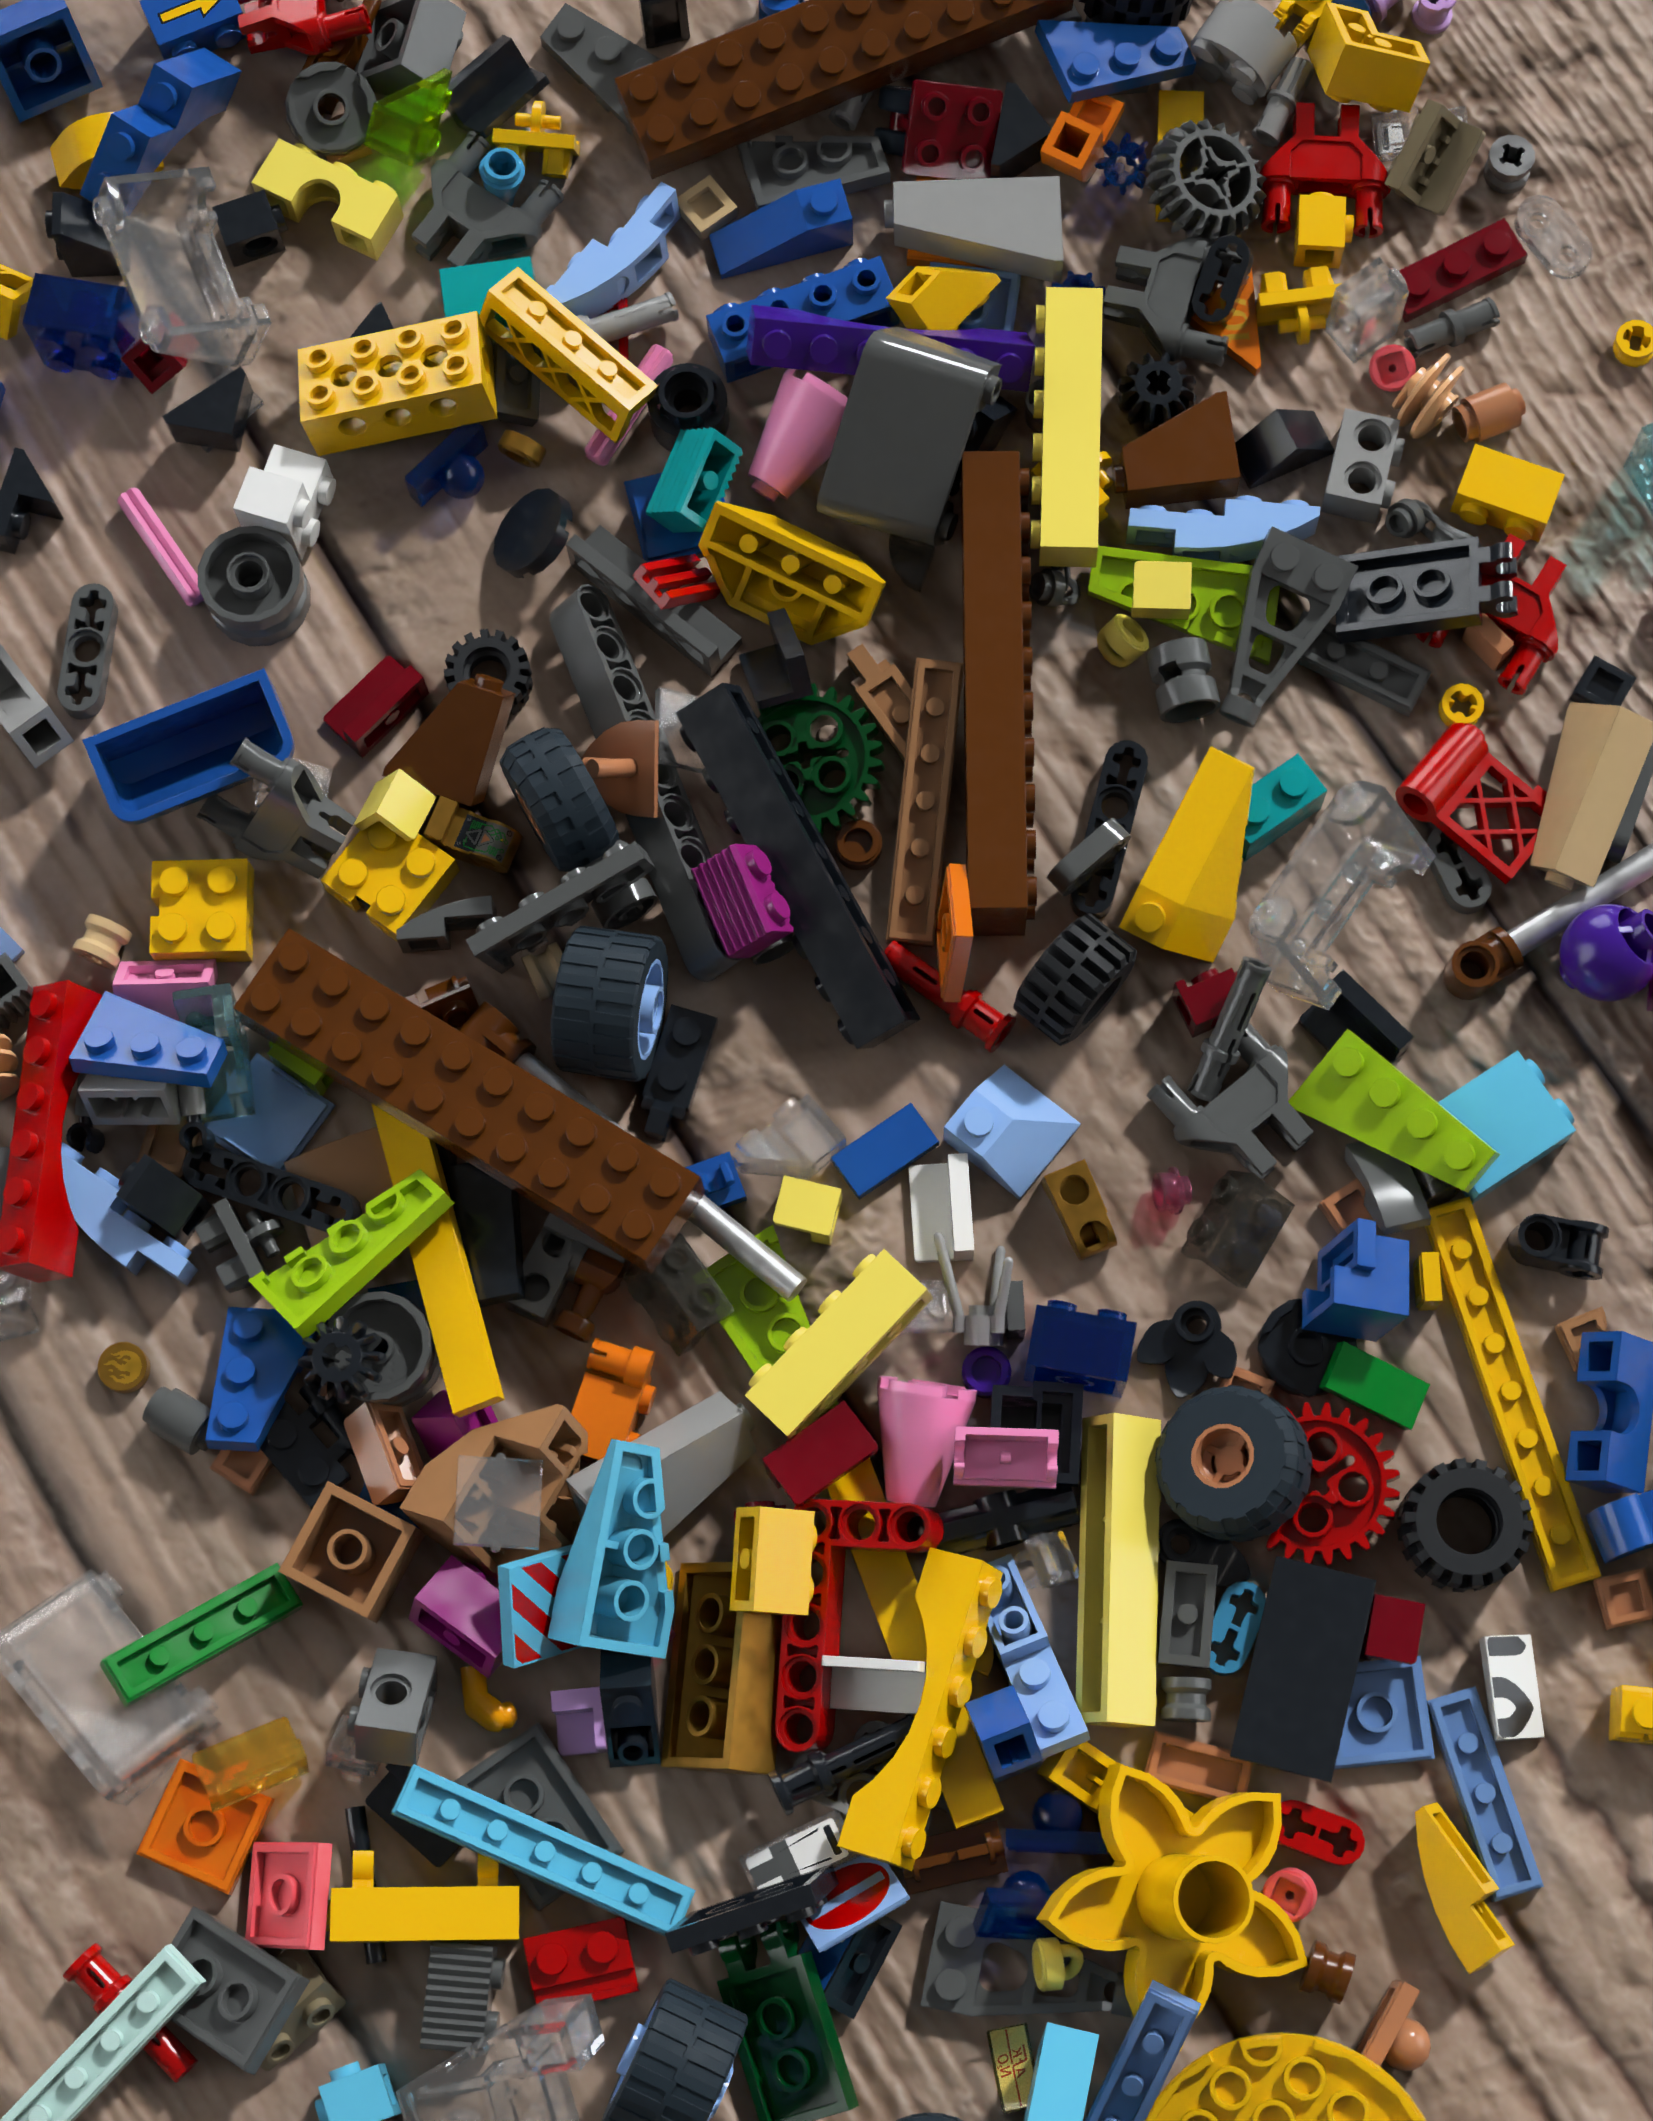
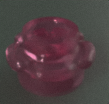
(1171, 1191)

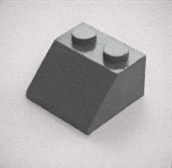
(410, 42)

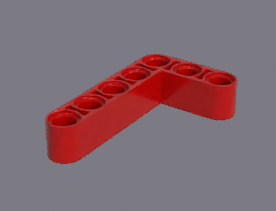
(827, 1600)

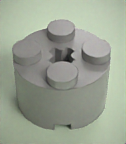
(1242, 48)

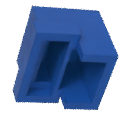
(1359, 1284)

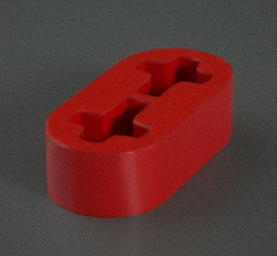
(1321, 1821)

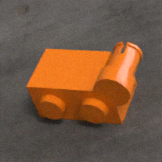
(613, 1395)

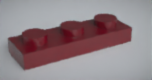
(1461, 268)

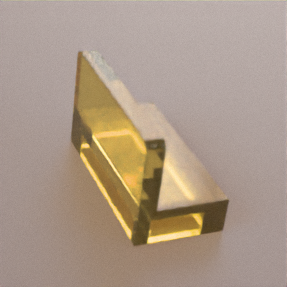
(250, 1763)

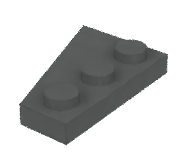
(789, 165)

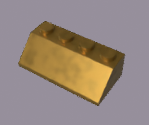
(720, 1679)

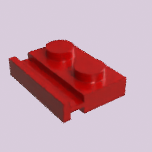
(582, 1961)

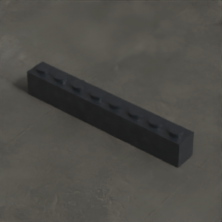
(822, 908)

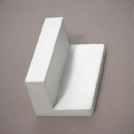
(943, 1205)
(875, 1684)

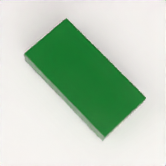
(1374, 1385)

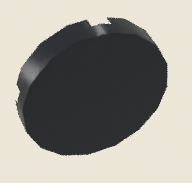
(532, 533)
(1295, 1355)

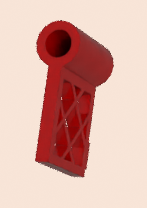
(1446, 778)

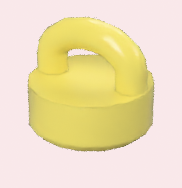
(1125, 638)
(1049, 1963)

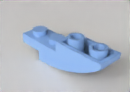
(634, 254)
(1223, 538)
(123, 1237)
(1032, 1666)

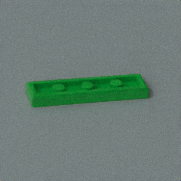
(200, 1635)

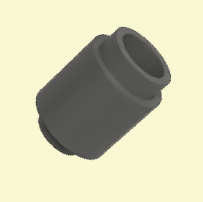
(178, 1419)

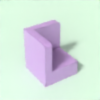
(579, 1721)

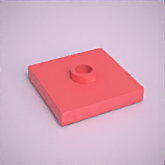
(289, 1895)

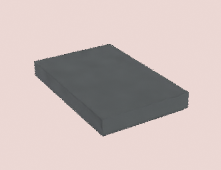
(538, 1782)
(244, 1994)

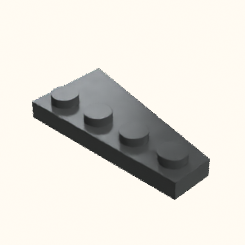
(593, 55)
(562, 906)

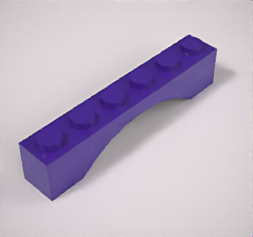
(835, 346)

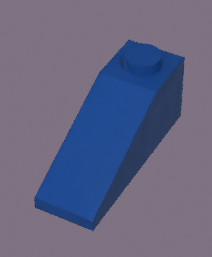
(785, 230)

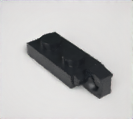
(676, 1068)

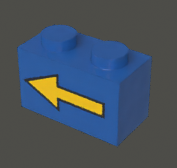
(192, 24)

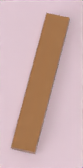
(924, 802)

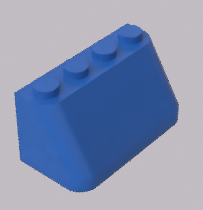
(187, 748)

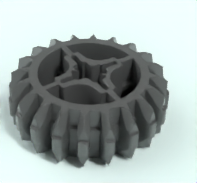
(1209, 164)

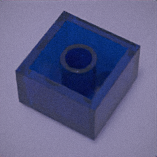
(81, 325)
(1081, 1348)

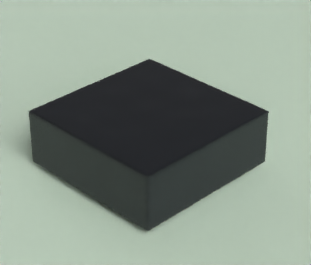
(1603, 684)

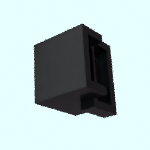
(1045, 1407)

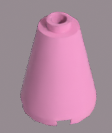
(796, 435)
(919, 1435)

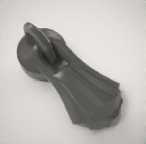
(1409, 517)
(1050, 587)

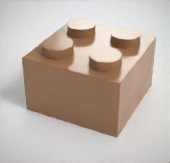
(352, 1552)

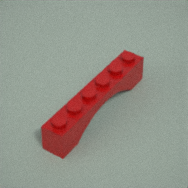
(36, 1216)

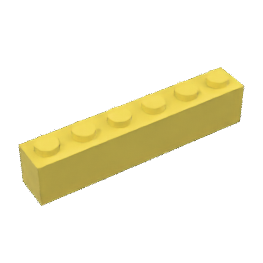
(1069, 427)
(1118, 1571)

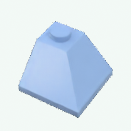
(1009, 1130)

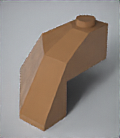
(543, 1435)

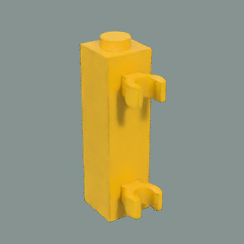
(422, 1913)

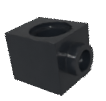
(251, 227)

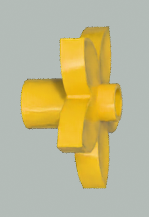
(1179, 1889)

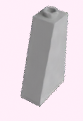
(983, 222)
(696, 1456)

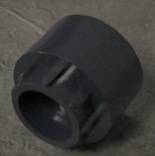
(685, 386)

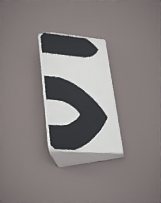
(1511, 1687)

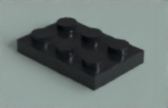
(752, 1911)

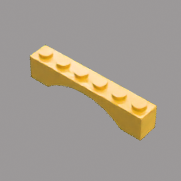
(892, 1810)

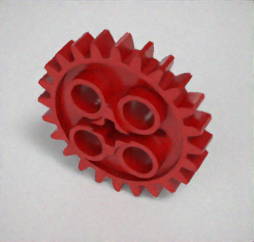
(1347, 1520)

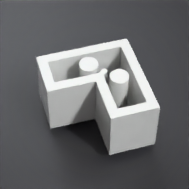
(287, 496)

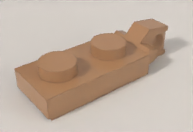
(883, 694)

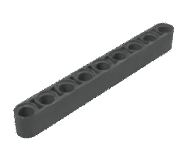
(615, 694)

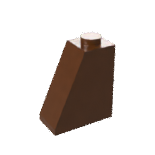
(1181, 459)
(458, 741)

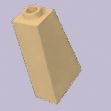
(1589, 791)

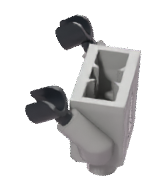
(135, 1102)

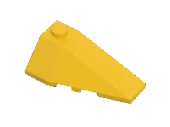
(1194, 875)

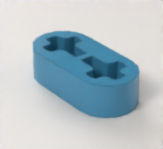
(1244, 1633)

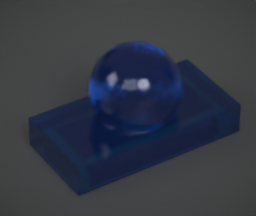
(450, 467)
(1057, 1823)
(1013, 1908)

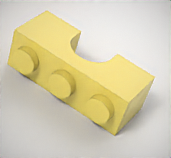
(299, 179)

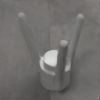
(984, 1323)

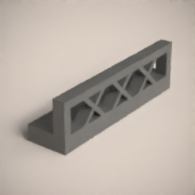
(686, 627)

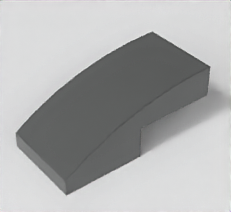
(432, 929)
(1390, 1189)

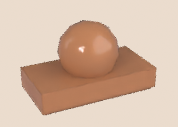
(1394, 2036)

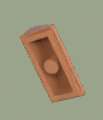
(384, 1451)

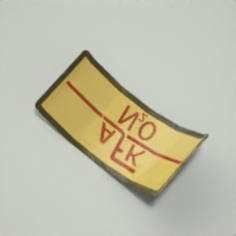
(1012, 2065)

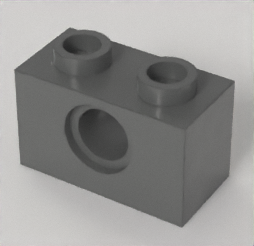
(394, 1707)

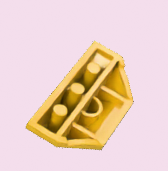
(776, 565)

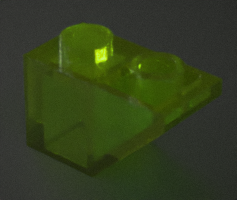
(408, 119)

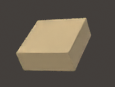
(706, 207)

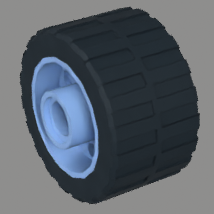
(609, 1003)
(677, 2059)

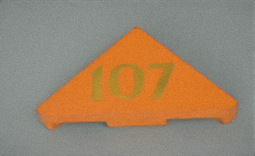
(1240, 329)

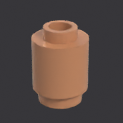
(1488, 413)

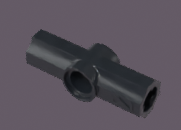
(1007, 1519)

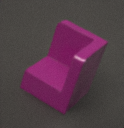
(442, 1428)

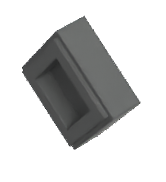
(1015, 1312)

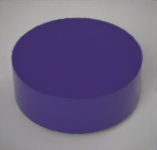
(985, 1368)

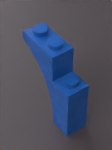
(173, 102)

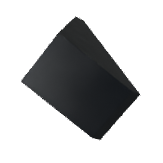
(1018, 135)
(214, 415)
(1281, 445)

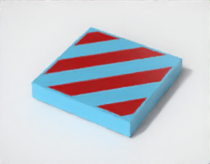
(527, 1605)

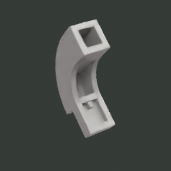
(28, 716)

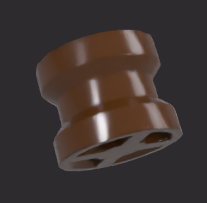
(1327, 1972)

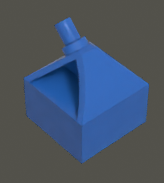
(43, 57)

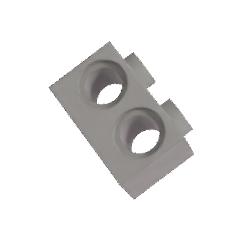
(1357, 465)

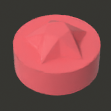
(1392, 367)
(1292, 1892)

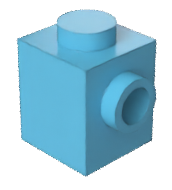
(357, 2095)

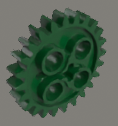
(801, 721)

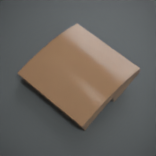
(348, 1164)

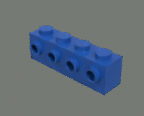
(847, 294)

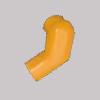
(483, 1706)

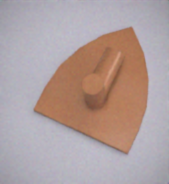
(626, 767)

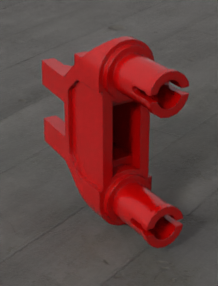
(299, 25)
(1325, 164)
(1531, 630)

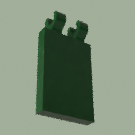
(790, 2037)

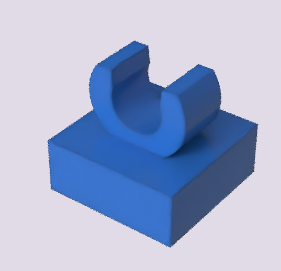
(720, 1180)

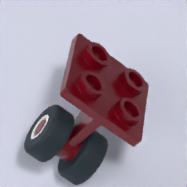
(941, 128)

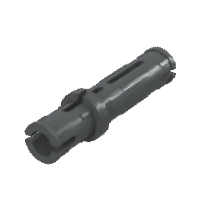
(1221, 1048)

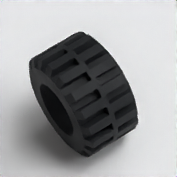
(1074, 979)
(1499, 1501)

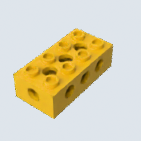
(396, 383)

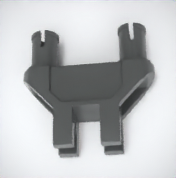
(475, 215)
(1166, 303)
(290, 819)
(1241, 1110)

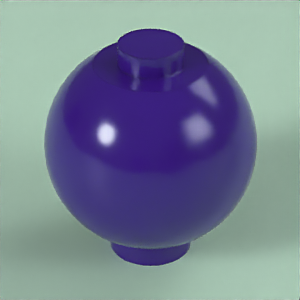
(1608, 952)

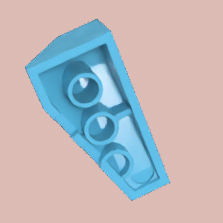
(615, 1573)

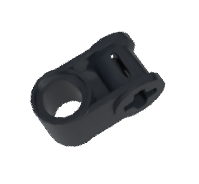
(1570, 1246)

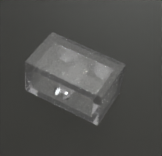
(1367, 309)

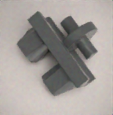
(226, 1228)

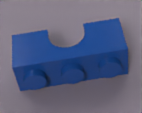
(1617, 1449)

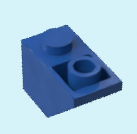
(1004, 1734)

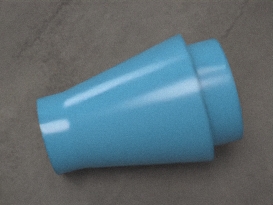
(502, 173)

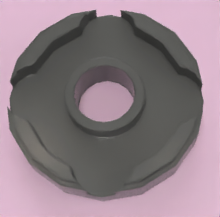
(313, 130)

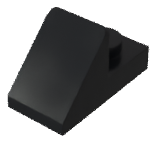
(19, 495)

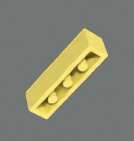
(839, 1344)

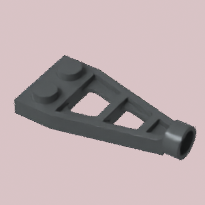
(1304, 571)
(955, 1968)

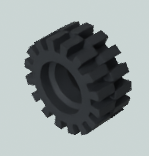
(492, 648)

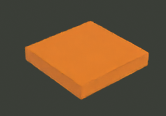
(954, 932)
(199, 1841)

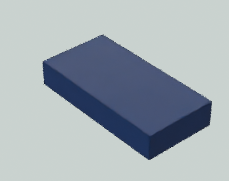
(885, 1151)

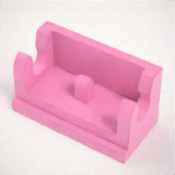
(1005, 1457)

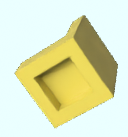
(1162, 590)
(398, 804)
(808, 1208)

